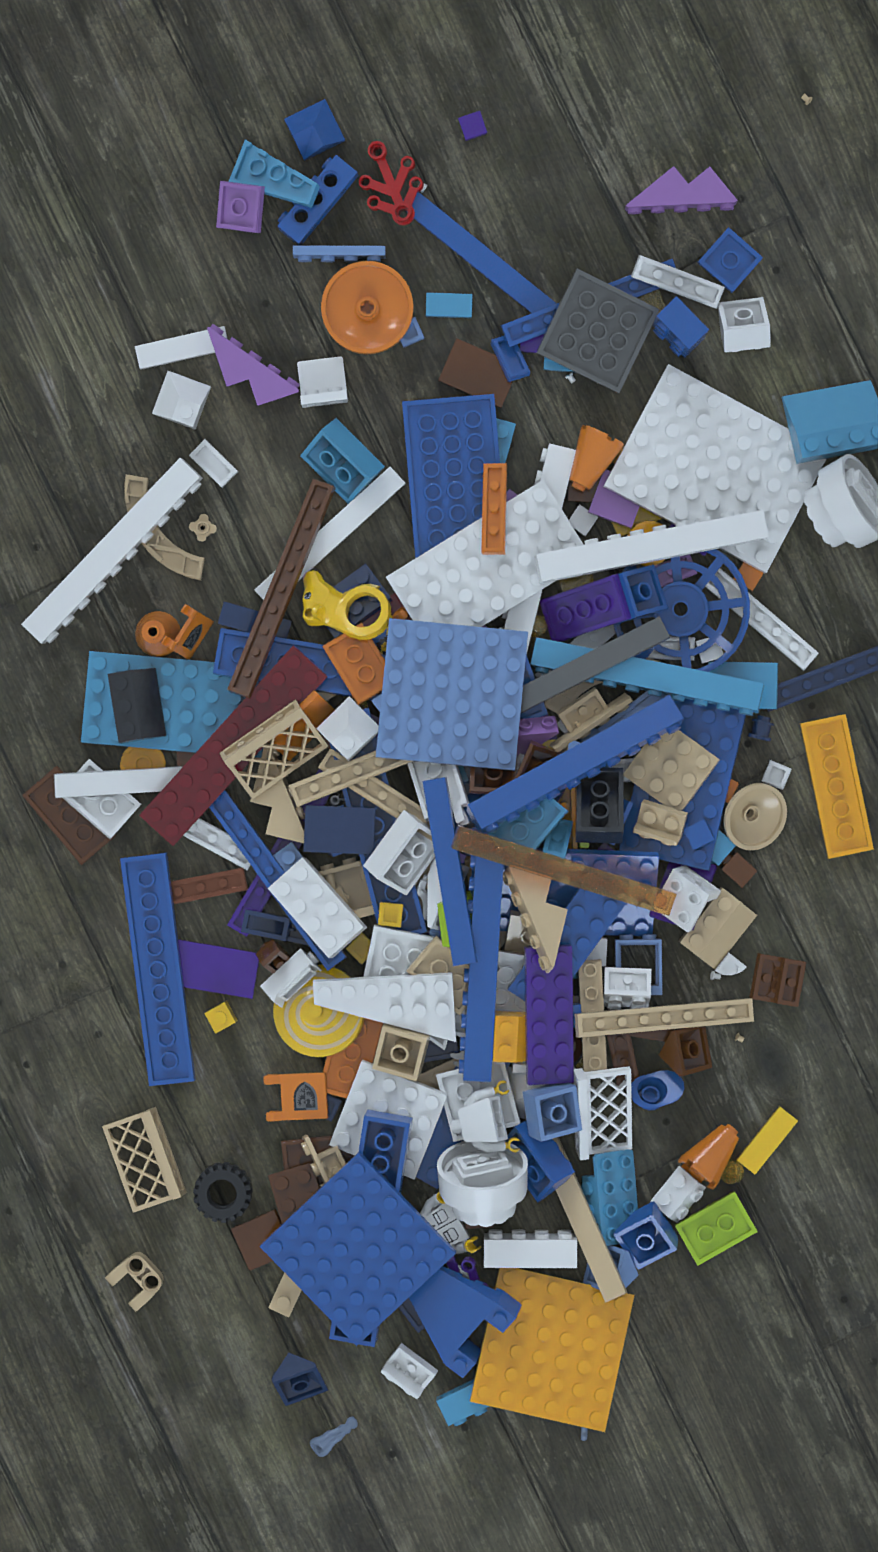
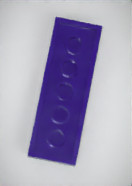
(549, 1019)

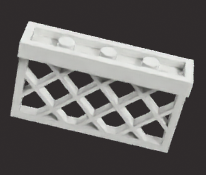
(584, 1138)

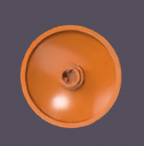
(367, 307)

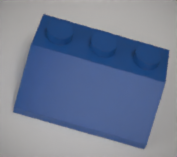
(546, 1163)

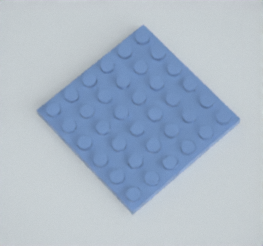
(452, 694)

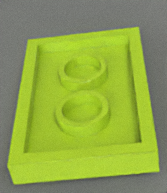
(716, 1228)

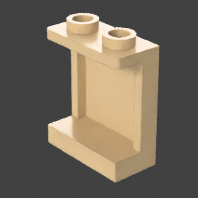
(353, 882)

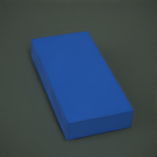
(510, 359)

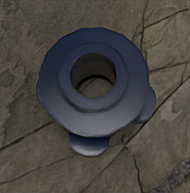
(761, 728)

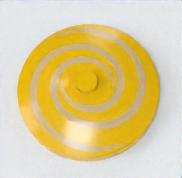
(314, 1028)

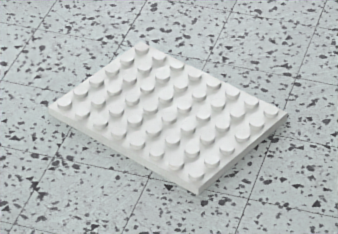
(712, 456)

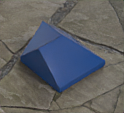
(314, 130)

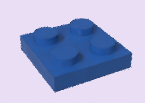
(730, 260)

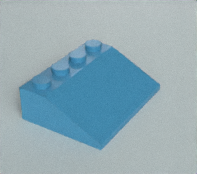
(832, 421)

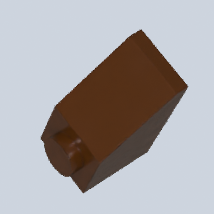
(272, 955)

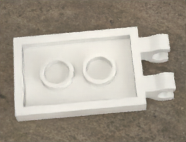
(427, 771)

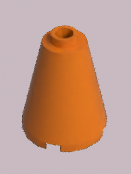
(592, 457)
(164, 624)
(711, 1155)

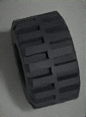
(209, 1206)

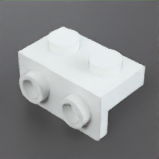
(678, 1194)
(408, 1371)

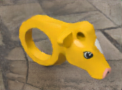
(330, 607)

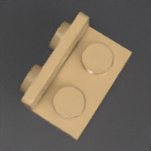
(660, 823)

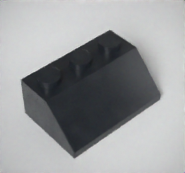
(137, 705)

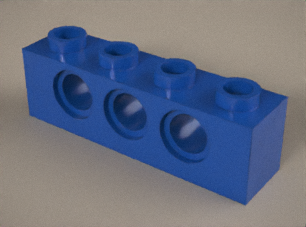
(345, 177)

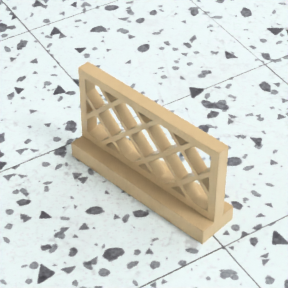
(267, 732)
(162, 1152)

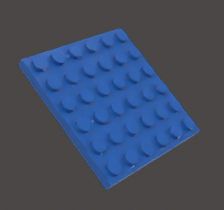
(358, 1248)

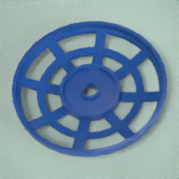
(697, 610)

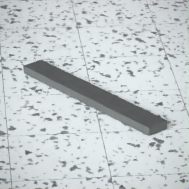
(593, 663)

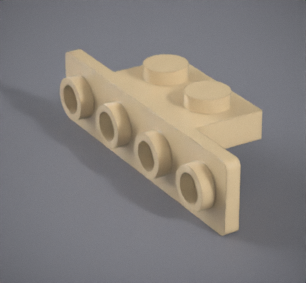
(586, 714)
(325, 1163)

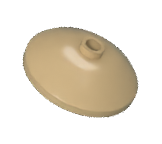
(762, 822)

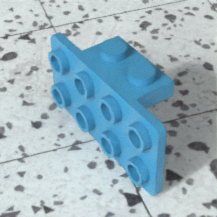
(611, 1191)

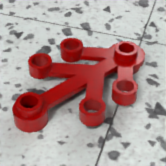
(393, 186)

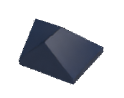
(298, 1379)

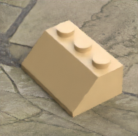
(718, 928)

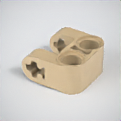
(139, 1276)

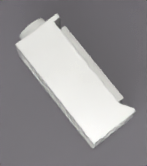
(291, 977)

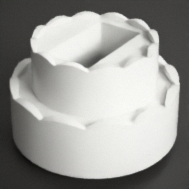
(844, 503)
(482, 1184)

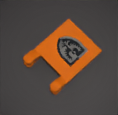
(190, 634)
(301, 1096)

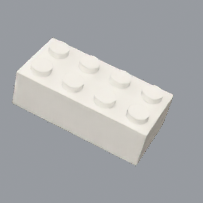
(317, 907)
(530, 1249)

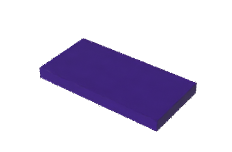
(585, 608)
(218, 968)

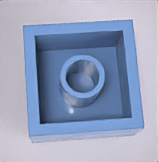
(552, 1111)

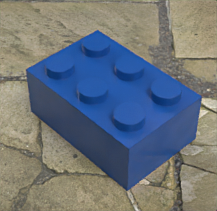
(679, 327)

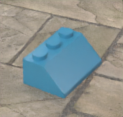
(342, 460)

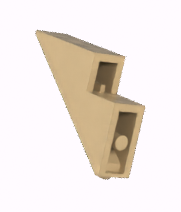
(285, 817)
(541, 919)
(591, 1000)

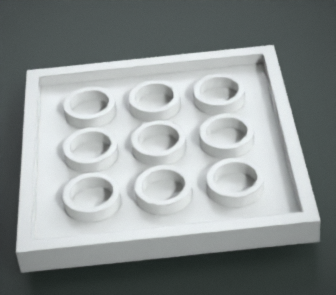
(392, 1095)

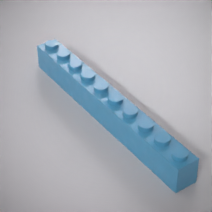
(658, 678)

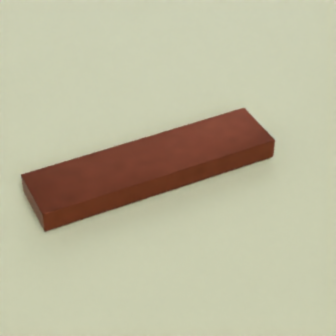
(209, 885)

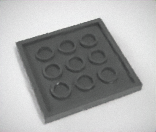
(597, 330)

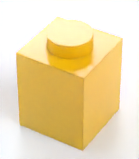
(221, 1017)

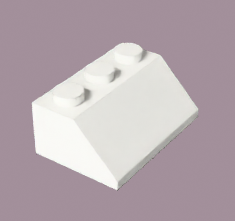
(402, 854)

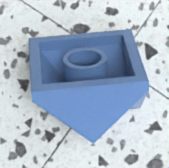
(623, 1263)

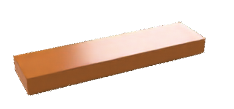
(494, 509)

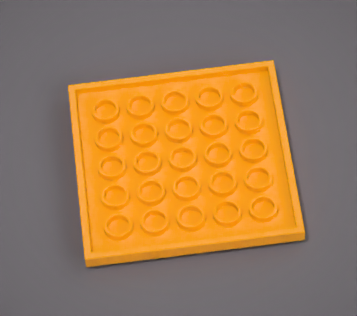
(556, 1354)

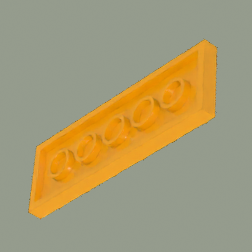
(836, 786)

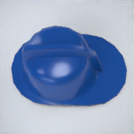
(657, 1089)

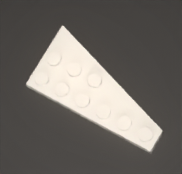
(405, 1001)

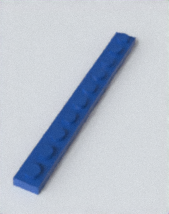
(261, 860)

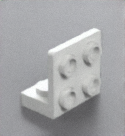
(322, 382)
(691, 896)
(626, 988)

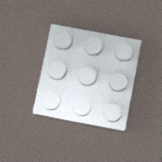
(459, 1091)

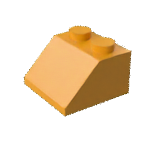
(509, 1037)

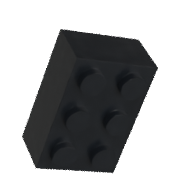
(600, 807)

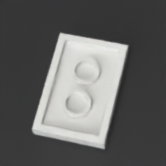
(104, 811)

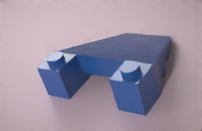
(454, 1308)

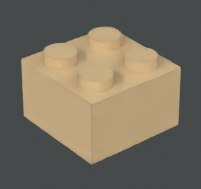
(401, 1052)

